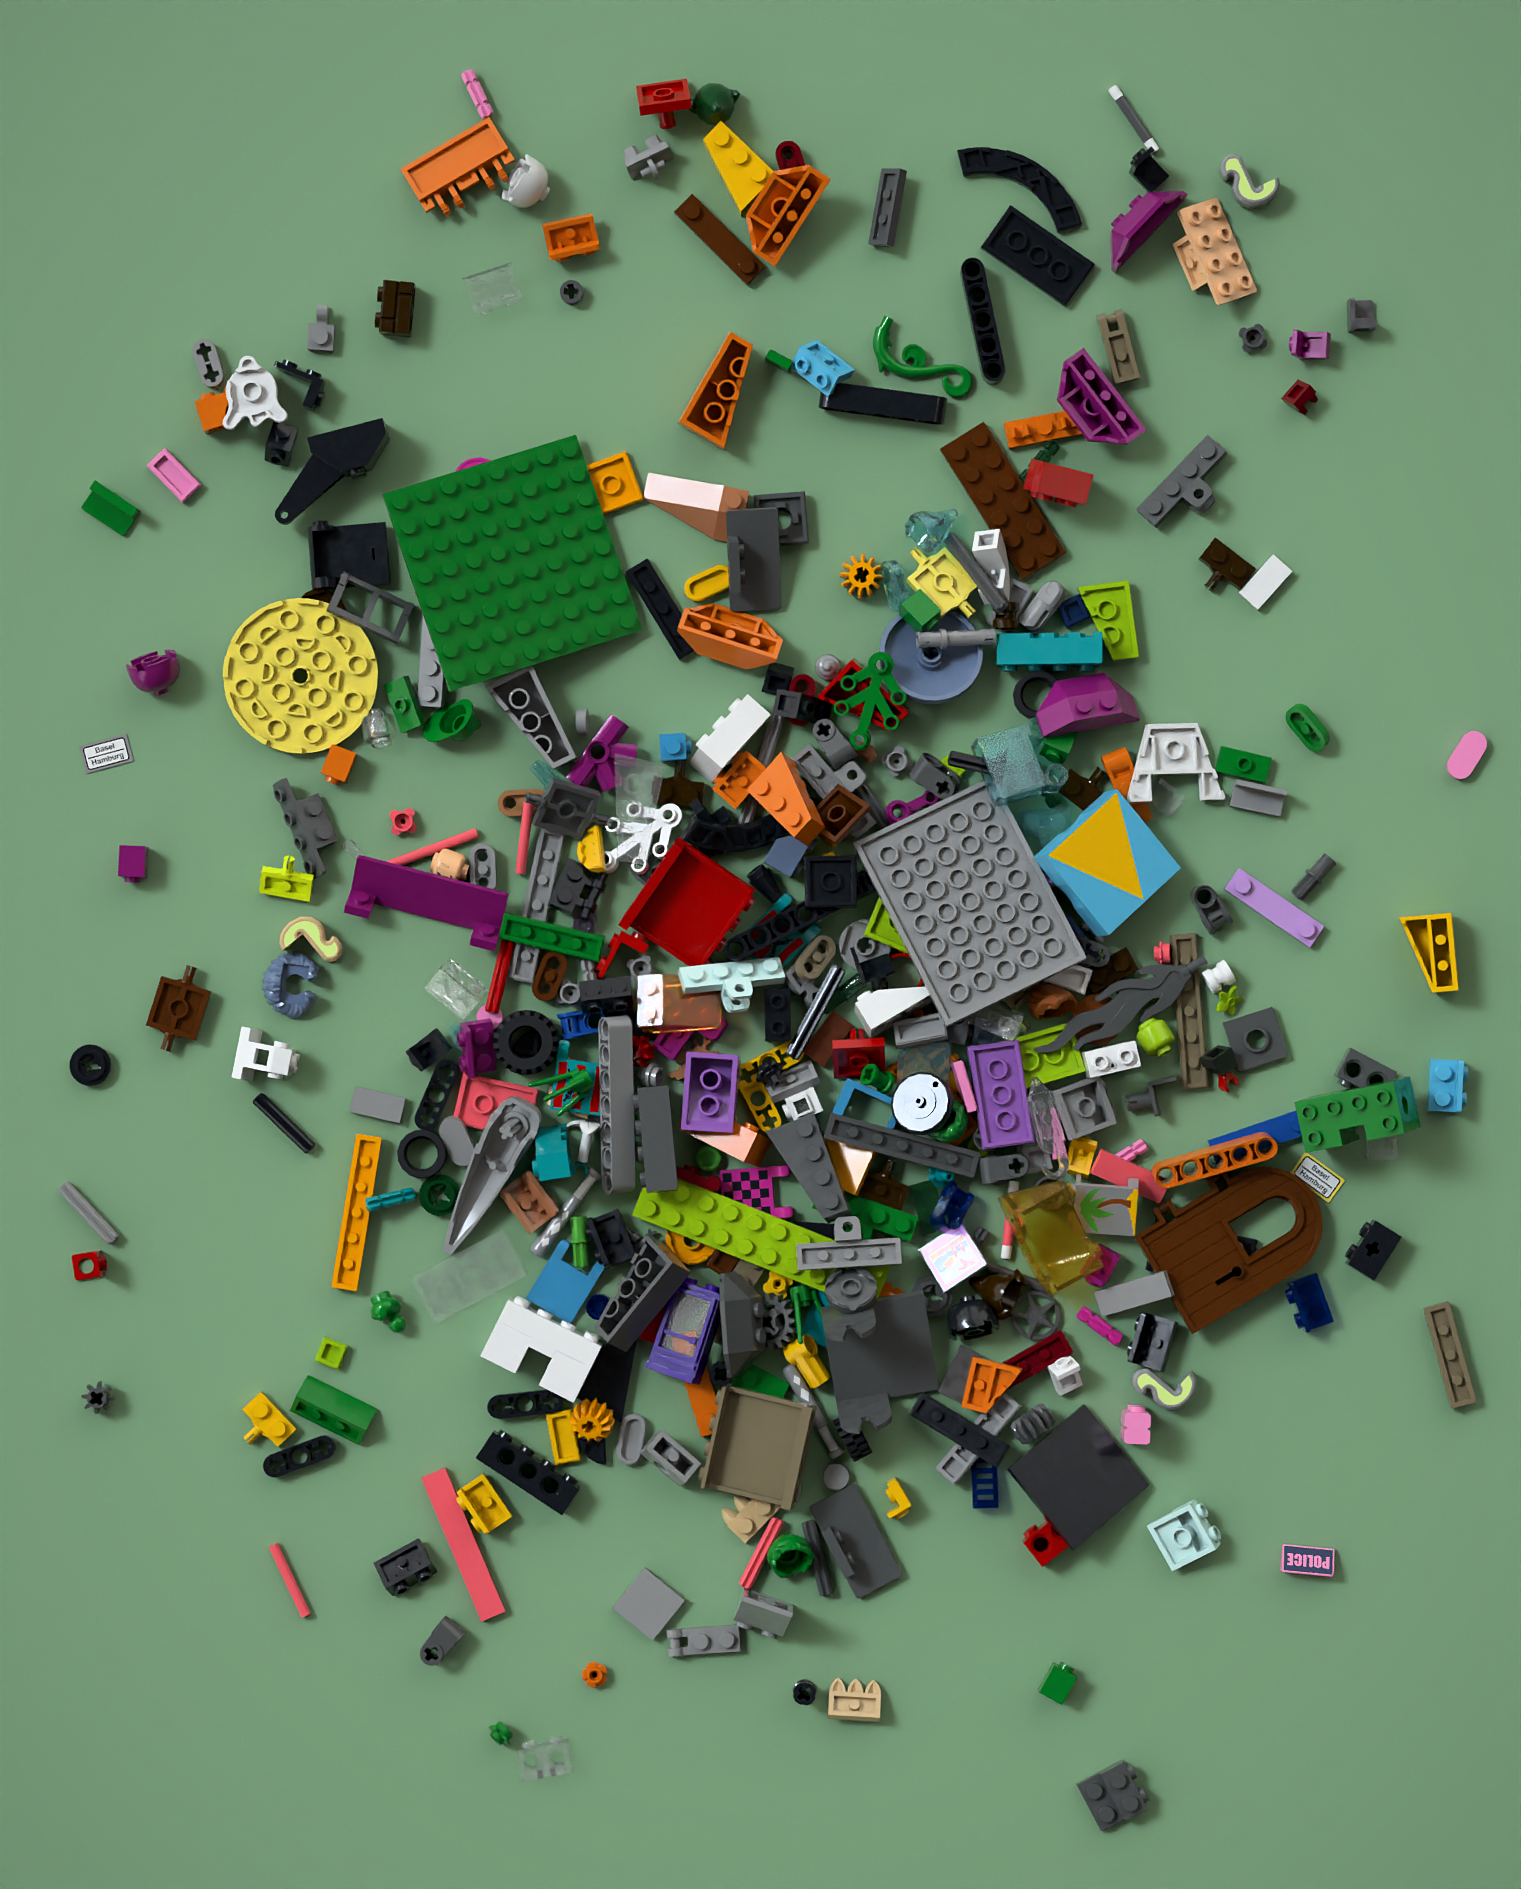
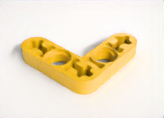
(748, 1088)

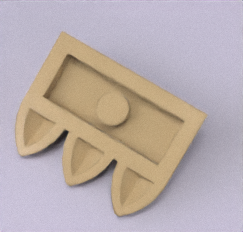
(751, 1516)
(854, 1703)

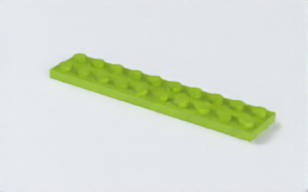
(738, 1231)

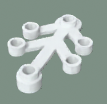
(659, 824)

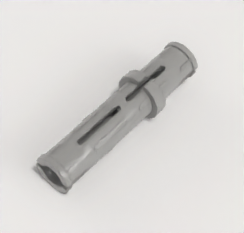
(955, 638)

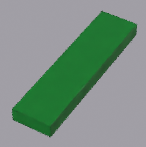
(552, 937)

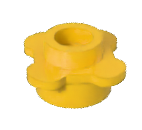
(771, 1287)

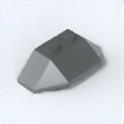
(740, 1323)

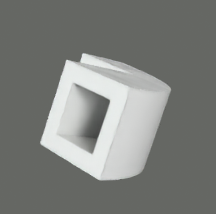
(992, 558)

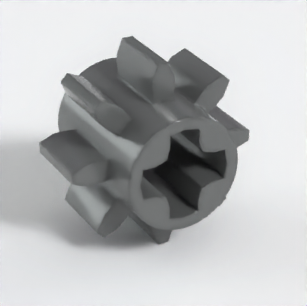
(90, 1396)

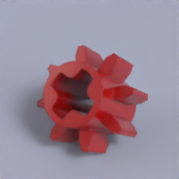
(642, 1051)

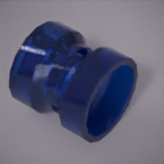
(596, 1305)

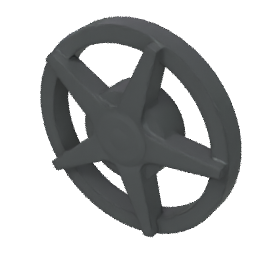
(1036, 1315)

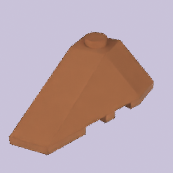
(695, 502)

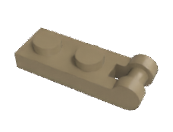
(1118, 347)

